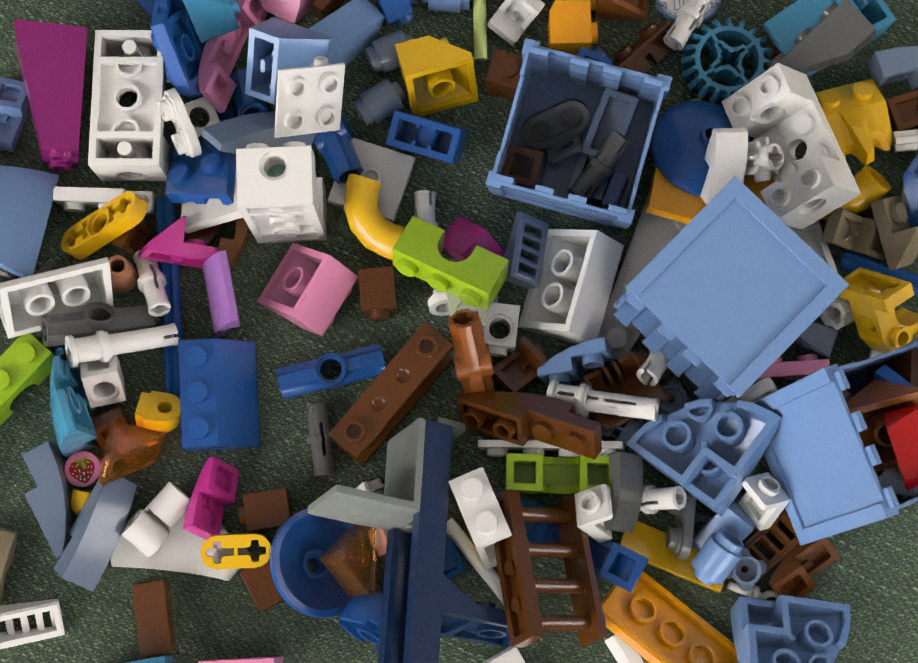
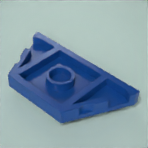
(179, 45)
(203, 176)

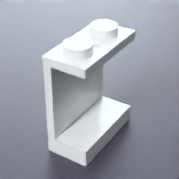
(480, 513)

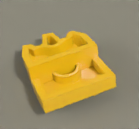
(858, 118)

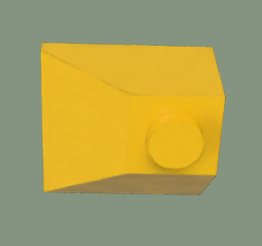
(436, 75)

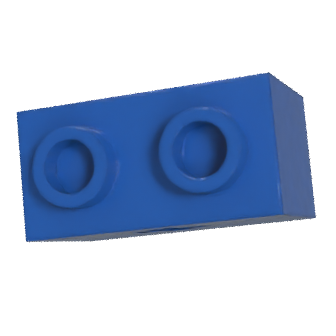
(427, 136)

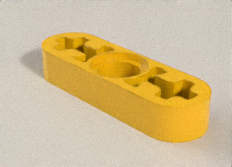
(118, 214)

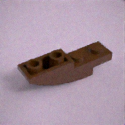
(524, 416)

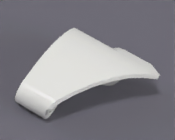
(157, 539)

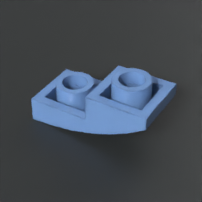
(566, 364)

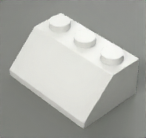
(572, 285)
(53, 292)

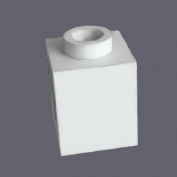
(507, 315)
(103, 382)

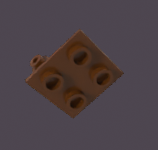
(622, 381)

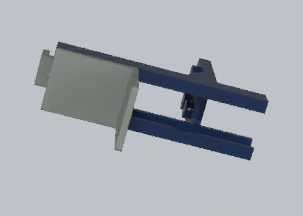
(417, 597)

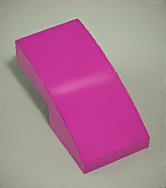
(212, 491)

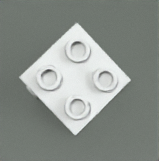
(309, 98)

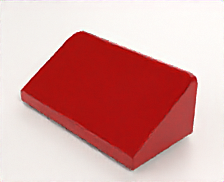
(903, 434)

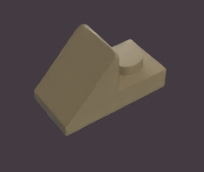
(897, 240)

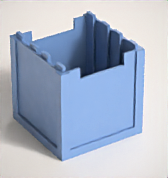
(554, 76)
(728, 294)
(822, 456)

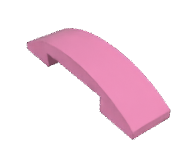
(222, 53)

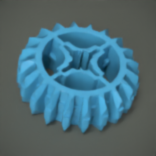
(715, 40)

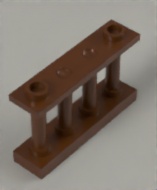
(393, 394)
(521, 587)

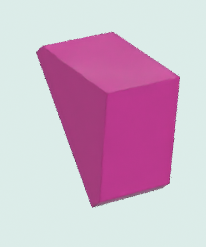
(464, 236)

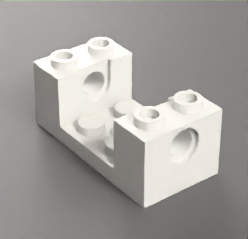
(788, 112)
(127, 140)
(281, 206)

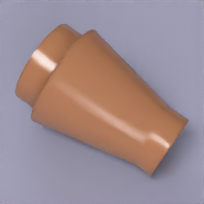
(126, 279)

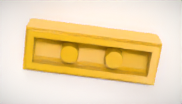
(652, 545)

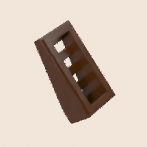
(777, 554)

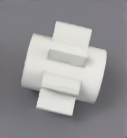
(763, 159)

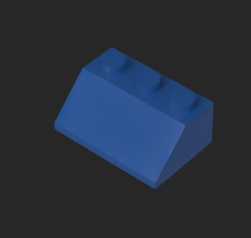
(218, 395)

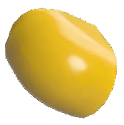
(158, 411)

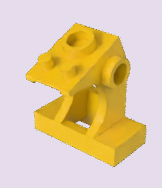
(875, 312)

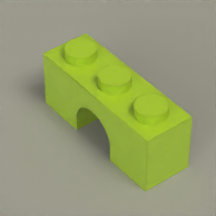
(473, 279)
(20, 366)
(555, 474)

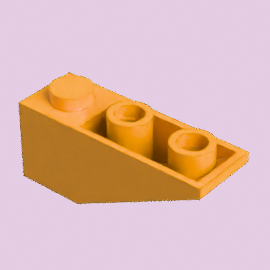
(571, 25)

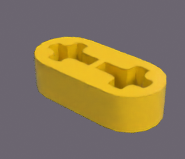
(235, 560)

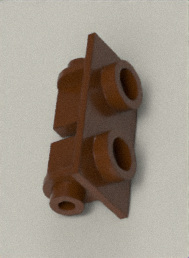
(649, 43)

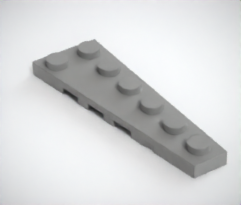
(647, 241)

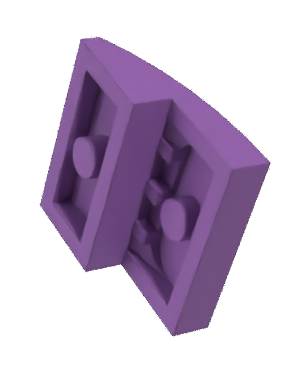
(220, 294)

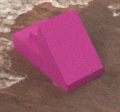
(171, 248)

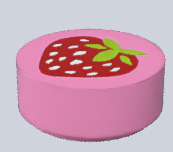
(83, 469)

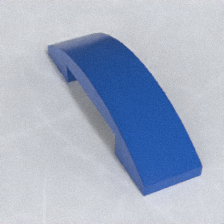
(610, 560)

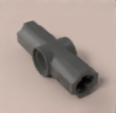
(95, 317)

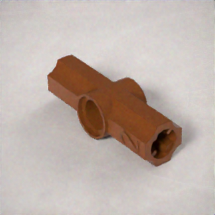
(471, 352)

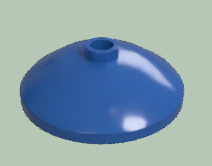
(681, 142)
(305, 539)

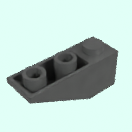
(831, 41)

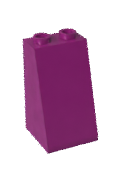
(54, 77)

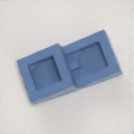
(13, 112)

